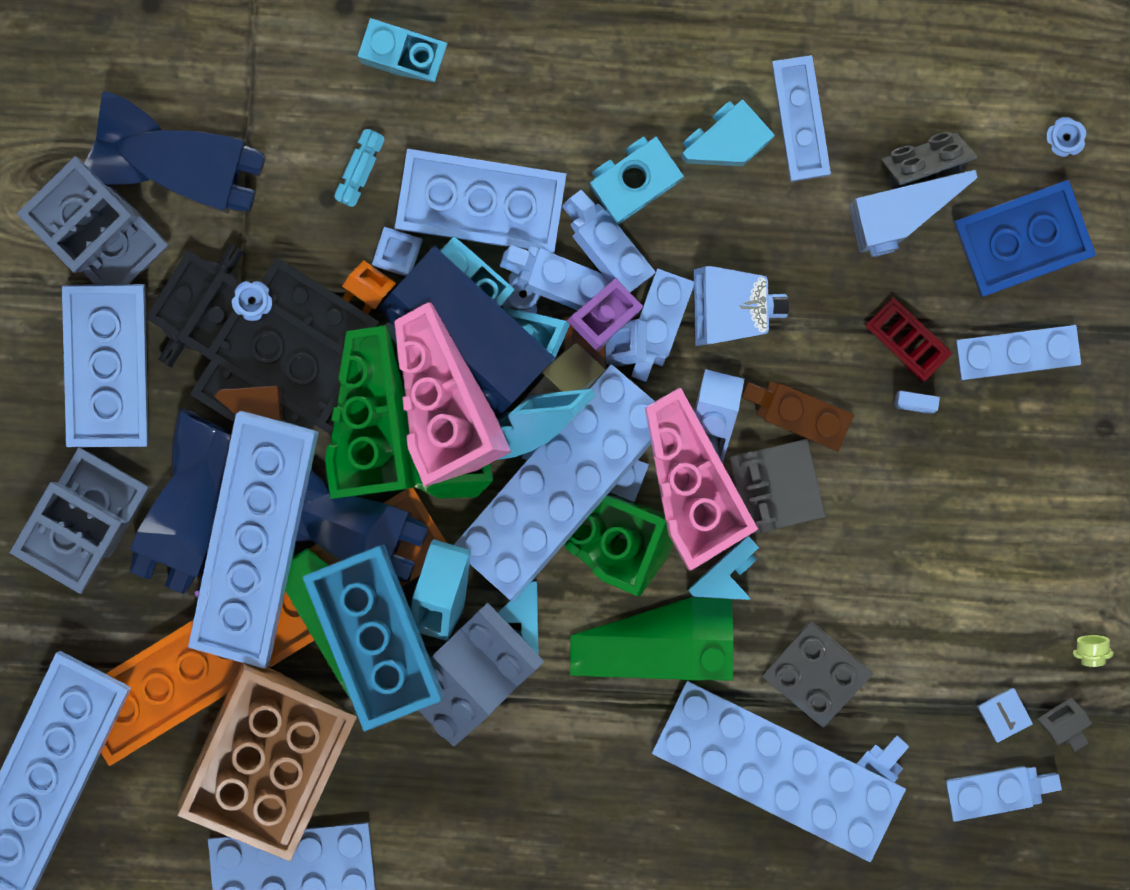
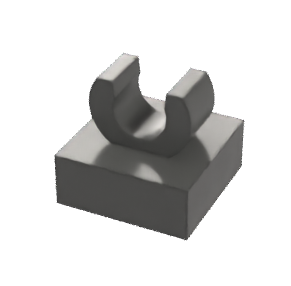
(1066, 724)

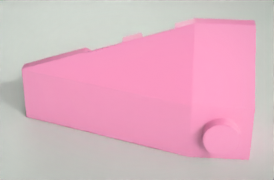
(446, 410)
(696, 491)

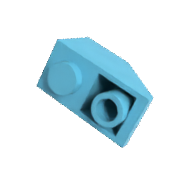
(401, 51)
(731, 140)
(478, 271)
(441, 590)

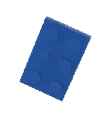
(1024, 238)

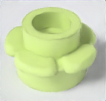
(1093, 650)

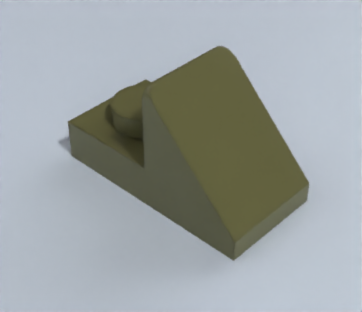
(570, 372)

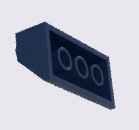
(490, 341)

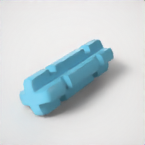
(359, 167)

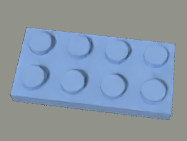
(480, 201)
(105, 365)
(324, 860)

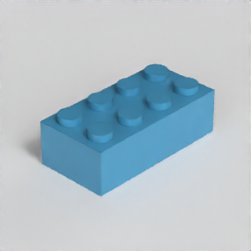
(374, 637)

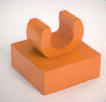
(368, 285)

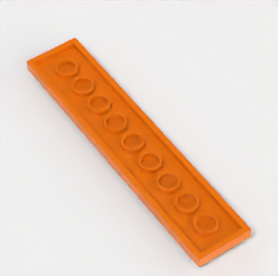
(179, 681)

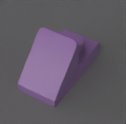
(605, 314)

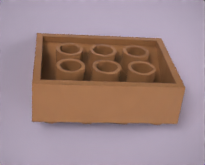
(266, 761)

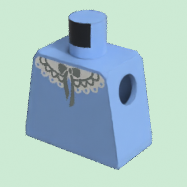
(733, 305)

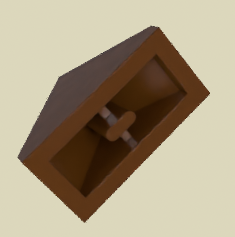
(256, 400)

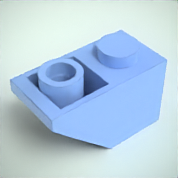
(718, 407)

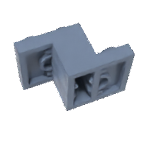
(92, 227)
(80, 520)
(478, 673)

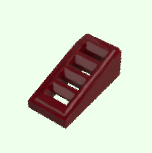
(941, 353)

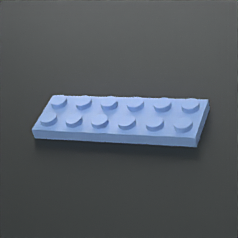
(559, 486)
(253, 539)
(52, 764)
(779, 771)

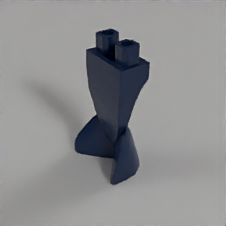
(189, 163)
(184, 514)
(357, 525)

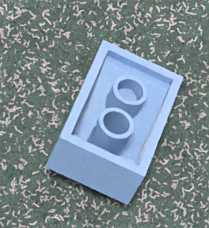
(893, 215)

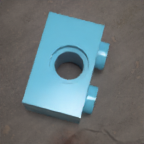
(659, 172)

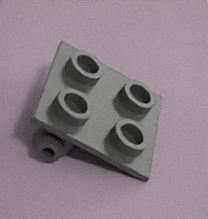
(942, 153)
(778, 485)
(817, 674)

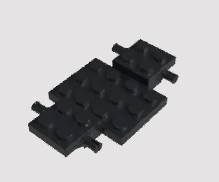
(289, 347)

